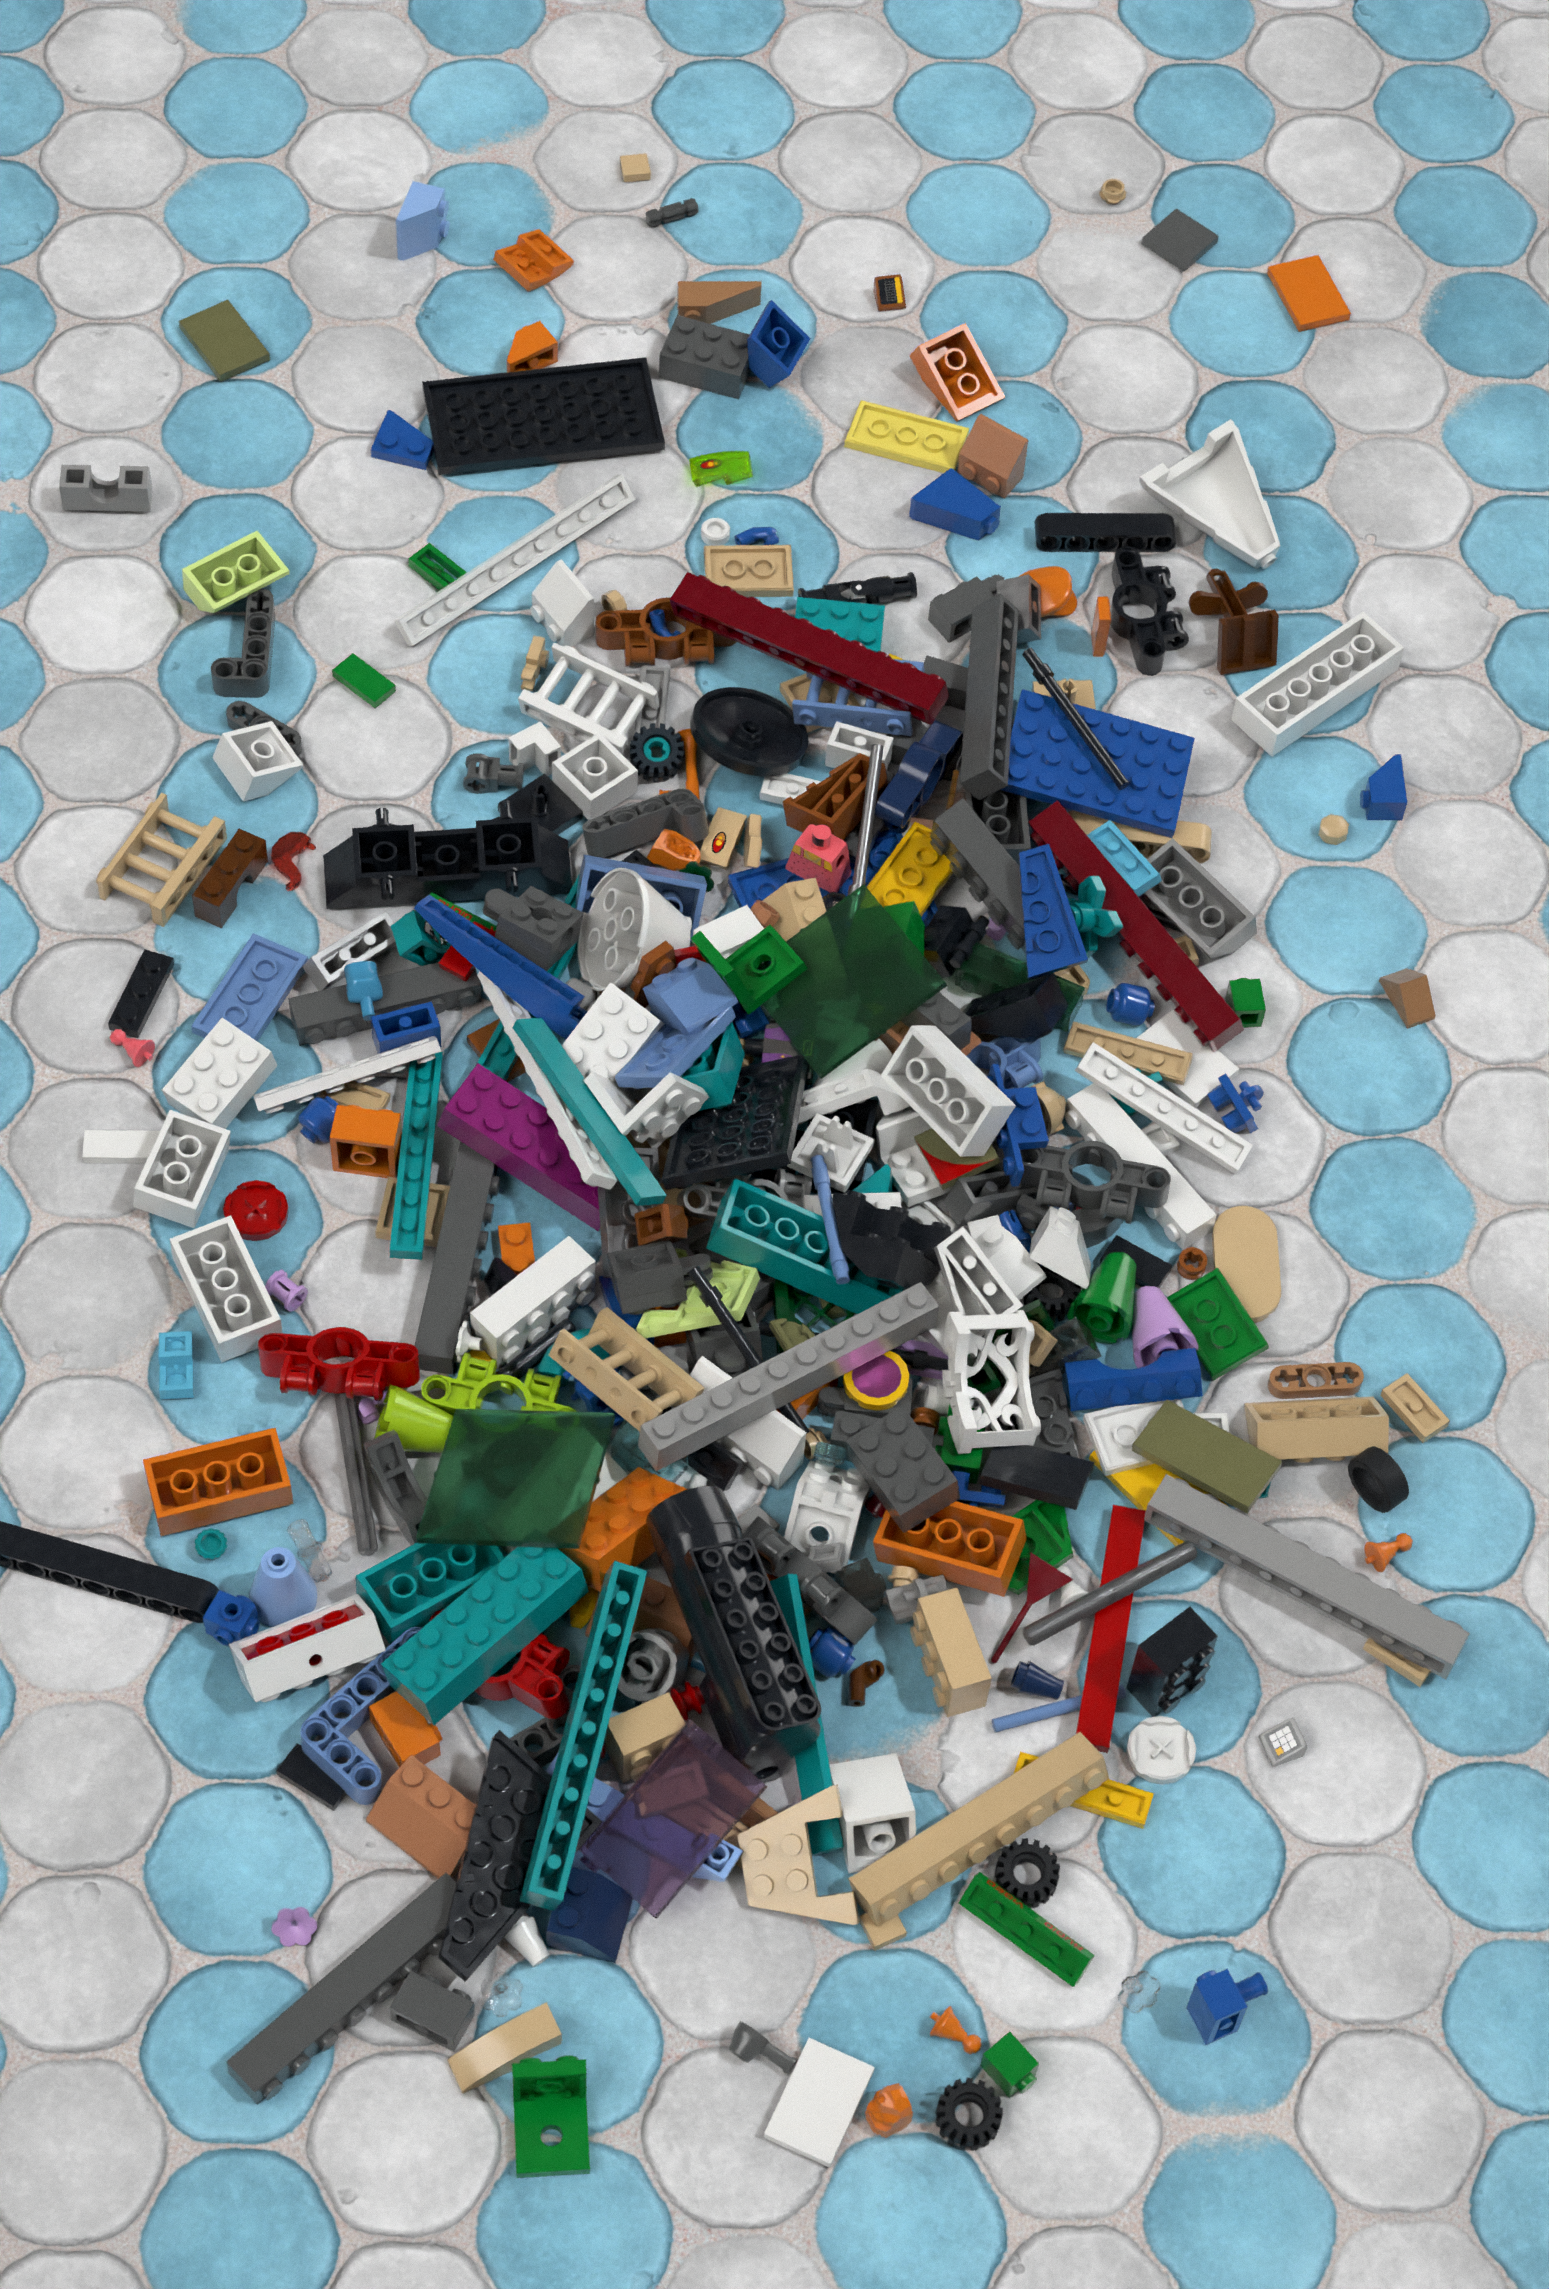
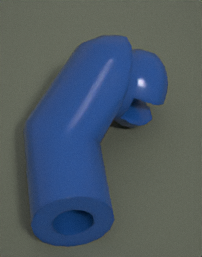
(755, 534)

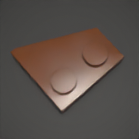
(652, 964)

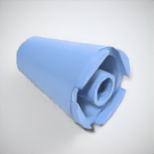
(282, 1588)

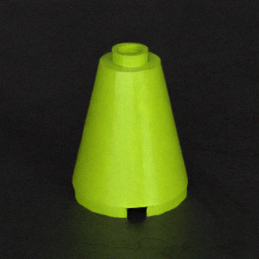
(416, 1422)

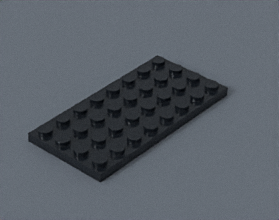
(542, 416)

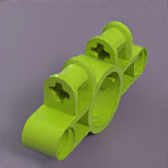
(478, 1378)

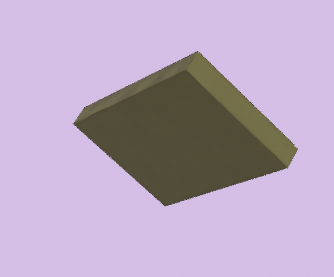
(224, 340)

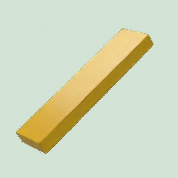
(1109, 1799)

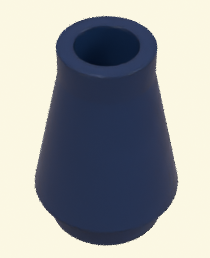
(1036, 1681)

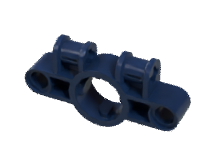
(918, 776)

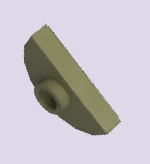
(789, 1333)

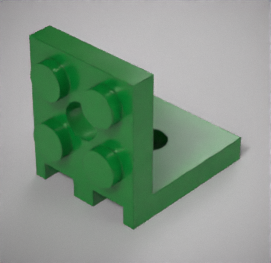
(740, 968)
(545, 2099)

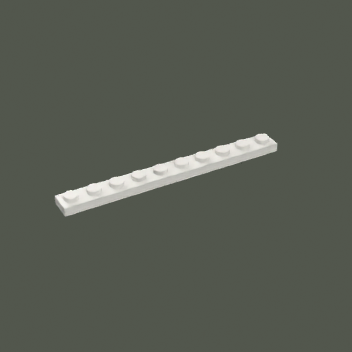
(514, 560)
(588, 1159)

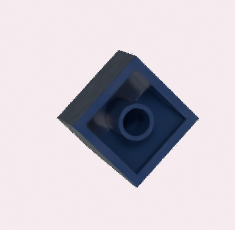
(590, 1916)

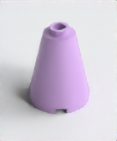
(1157, 1327)

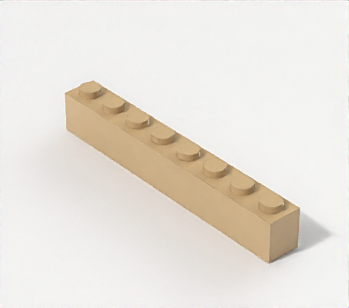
(979, 1828)

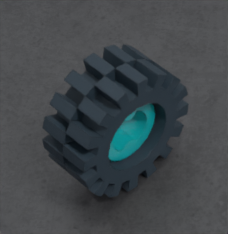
(642, 757)

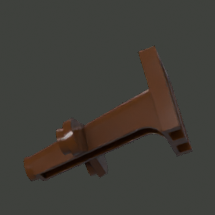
(1243, 638)

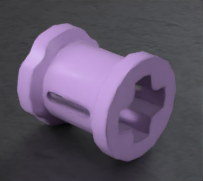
(286, 1290)

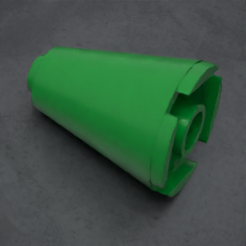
(1108, 1300)

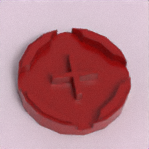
(257, 1210)

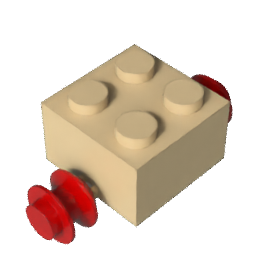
(644, 1731)

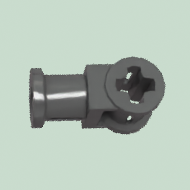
(491, 774)

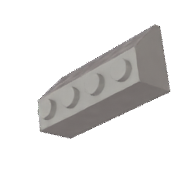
(1199, 903)

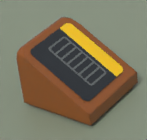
(889, 292)

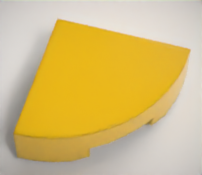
(582, 1609)

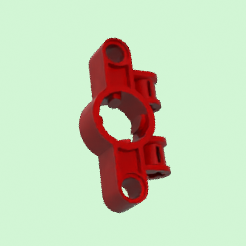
(301, 1365)
(532, 1678)

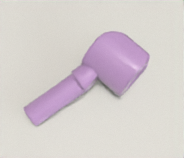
(994, 931)
(368, 1410)

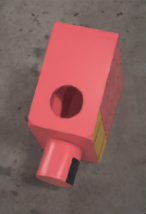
(820, 857)

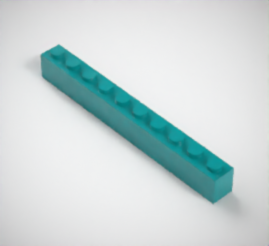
(583, 1737)

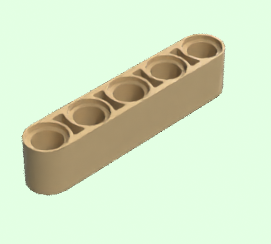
(1190, 835)

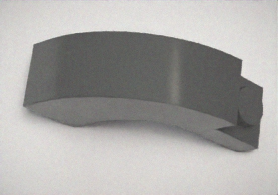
(1093, 1228)
(396, 1483)

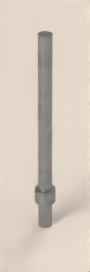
(867, 817)

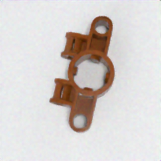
(631, 632)

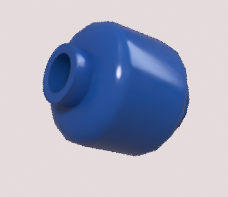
(1130, 1004)
(318, 1119)
(831, 1652)

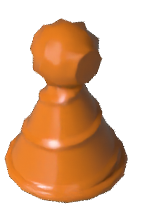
(1381, 1553)
(949, 2027)

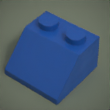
(775, 345)

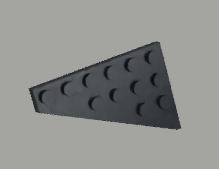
(498, 1855)

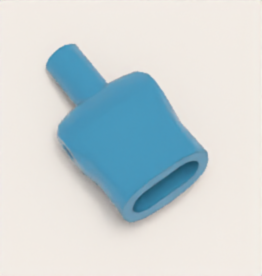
(363, 986)

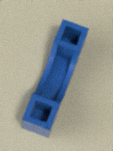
(1170, 1377)

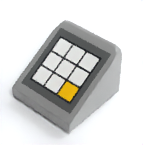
(1283, 1742)

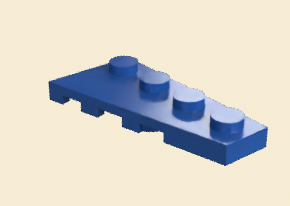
(1048, 921)

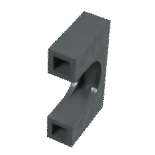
(956, 681)

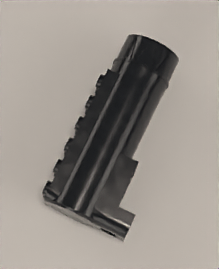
(751, 1663)

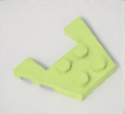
(734, 1282)

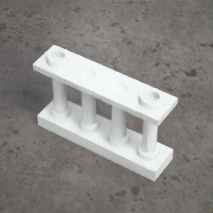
(563, 716)

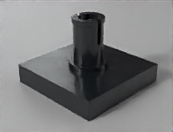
(547, 803)

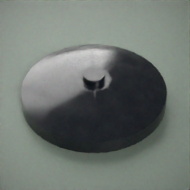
(748, 732)

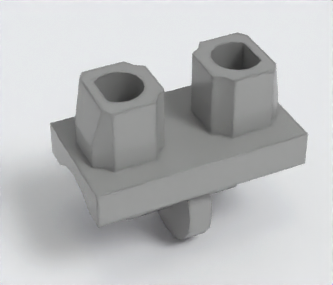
(904, 1598)

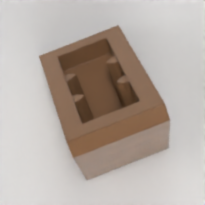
(1410, 996)

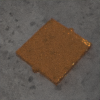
(953, 789)

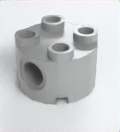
(653, 1664)

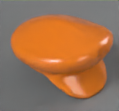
(1056, 590)

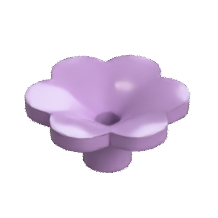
(294, 1926)

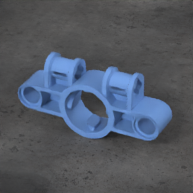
(1016, 1059)

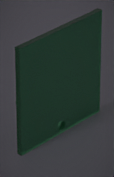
(856, 983)
(516, 1478)

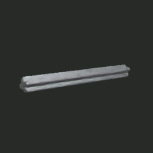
(356, 1475)
(1109, 1593)

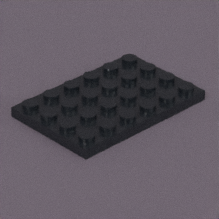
(744, 1135)

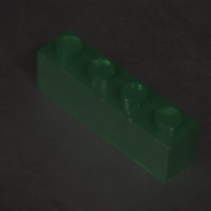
(993, 971)

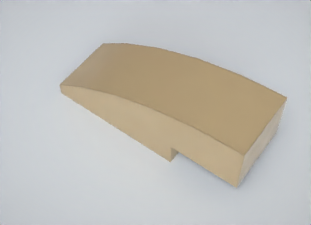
(507, 2044)

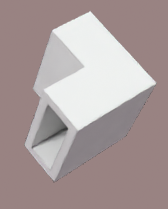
(534, 747)

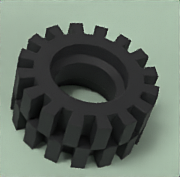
(1056, 1306)
(1033, 1854)
(961, 2134)

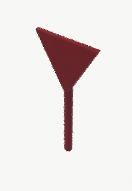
(1042, 1581)

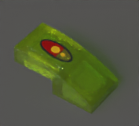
(725, 465)

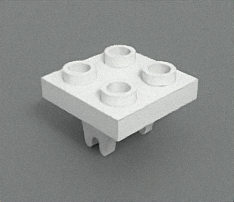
(840, 1146)

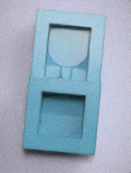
(176, 1365)

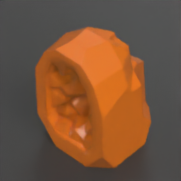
(673, 851)
(889, 2111)

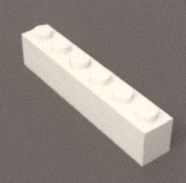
(1101, 1119)

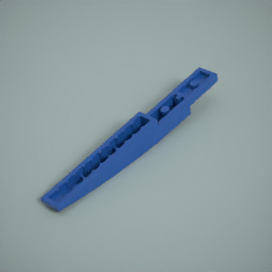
(510, 971)

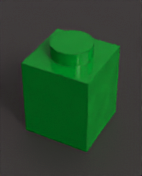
(1247, 1001)
(1010, 2065)

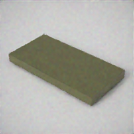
(1207, 1456)

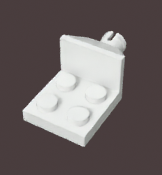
(898, 1150)

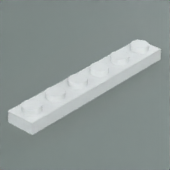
(334, 1079)
(1163, 1107)

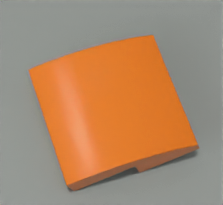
(533, 260)

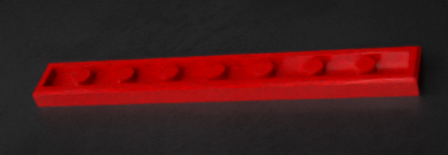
(1110, 1630)

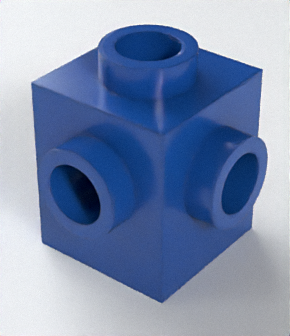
(231, 1618)

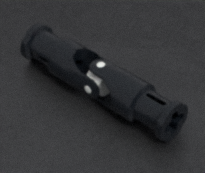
(871, 591)

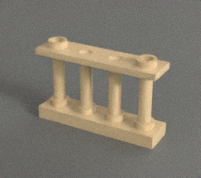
(178, 881)
(638, 1356)

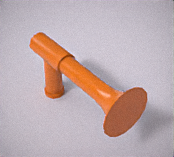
(690, 749)

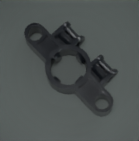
(1152, 635)

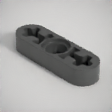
(255, 717)

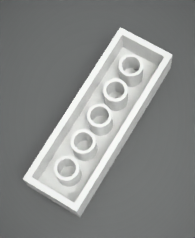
(1317, 683)

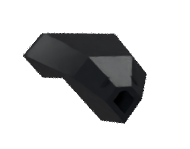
(888, 1242)

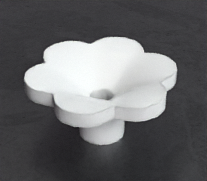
(466, 1341)

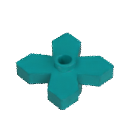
(1090, 916)

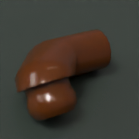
(861, 1679)

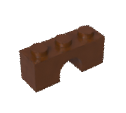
(217, 893)

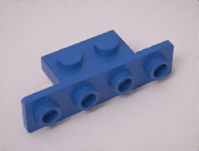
(1023, 1127)

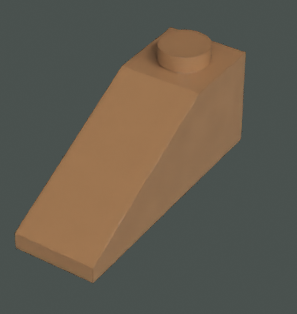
(716, 299)

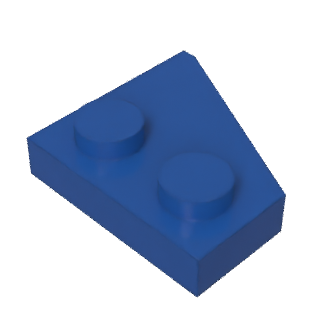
(402, 443)

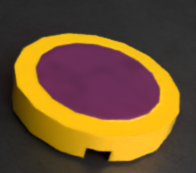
(878, 1382)

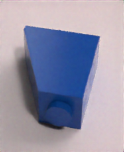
(955, 506)

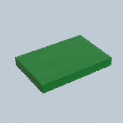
(1219, 1324)

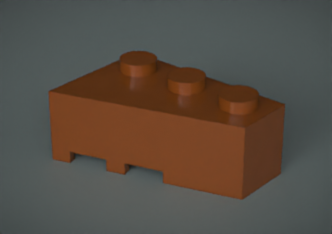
(835, 800)

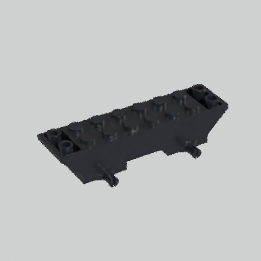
(404, 866)

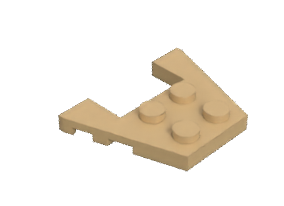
(781, 1867)

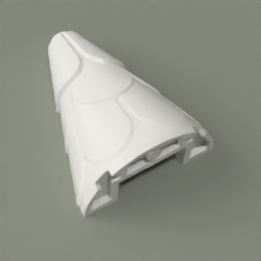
(1219, 496)

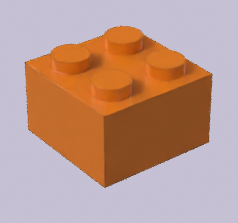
(366, 1141)

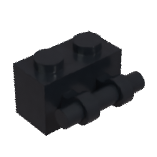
(951, 938)

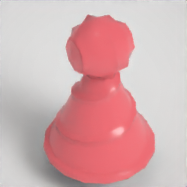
(137, 1049)

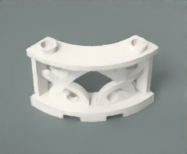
(965, 1421)

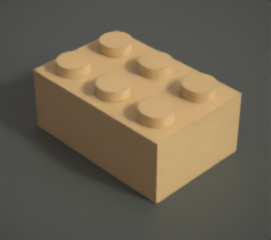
(950, 1652)

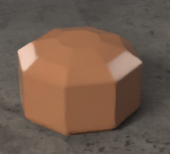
(765, 913)

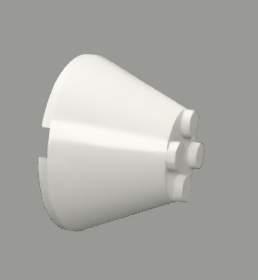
(625, 925)

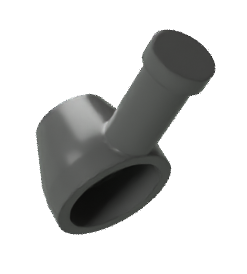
(749, 2043)

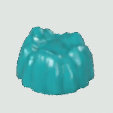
(211, 1544)

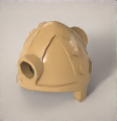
(1052, 1107)

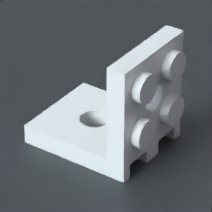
(656, 1114)
(829, 1500)

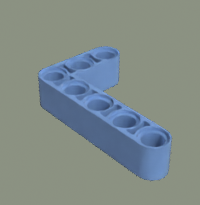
(338, 1730)

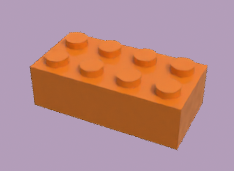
(218, 1481)
(618, 1525)
(959, 1542)

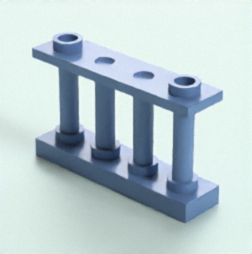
(867, 717)

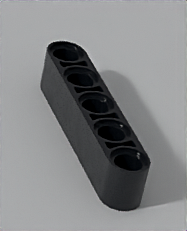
(1104, 532)

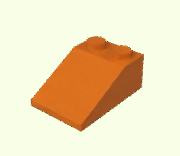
(957, 372)

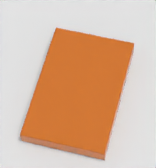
(1308, 293)

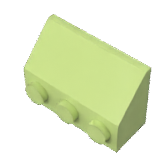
(232, 573)

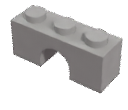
(85, 492)

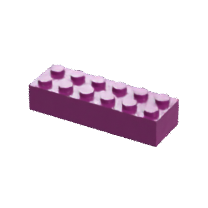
(519, 1139)

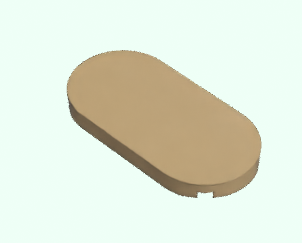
(1249, 1258)

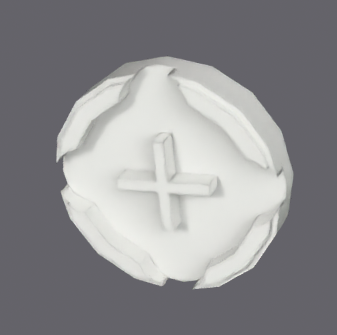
(1161, 1750)

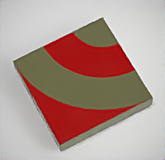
(947, 1164)

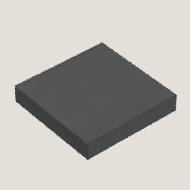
(1180, 240)

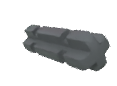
(671, 212)

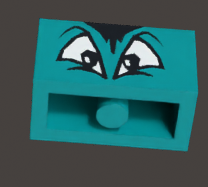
(418, 940)

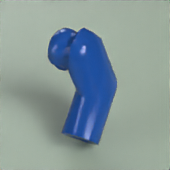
(659, 624)

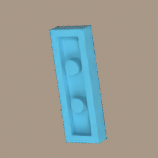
(1125, 858)

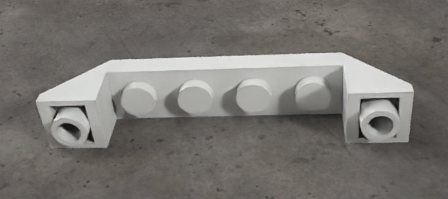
(848, 1091)

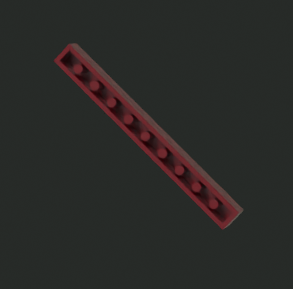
(809, 647)
(1141, 932)

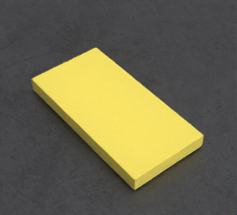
(906, 437)

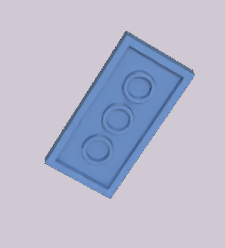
(252, 988)
(671, 1052)

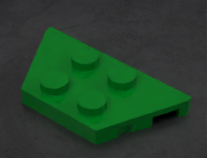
(1046, 1538)

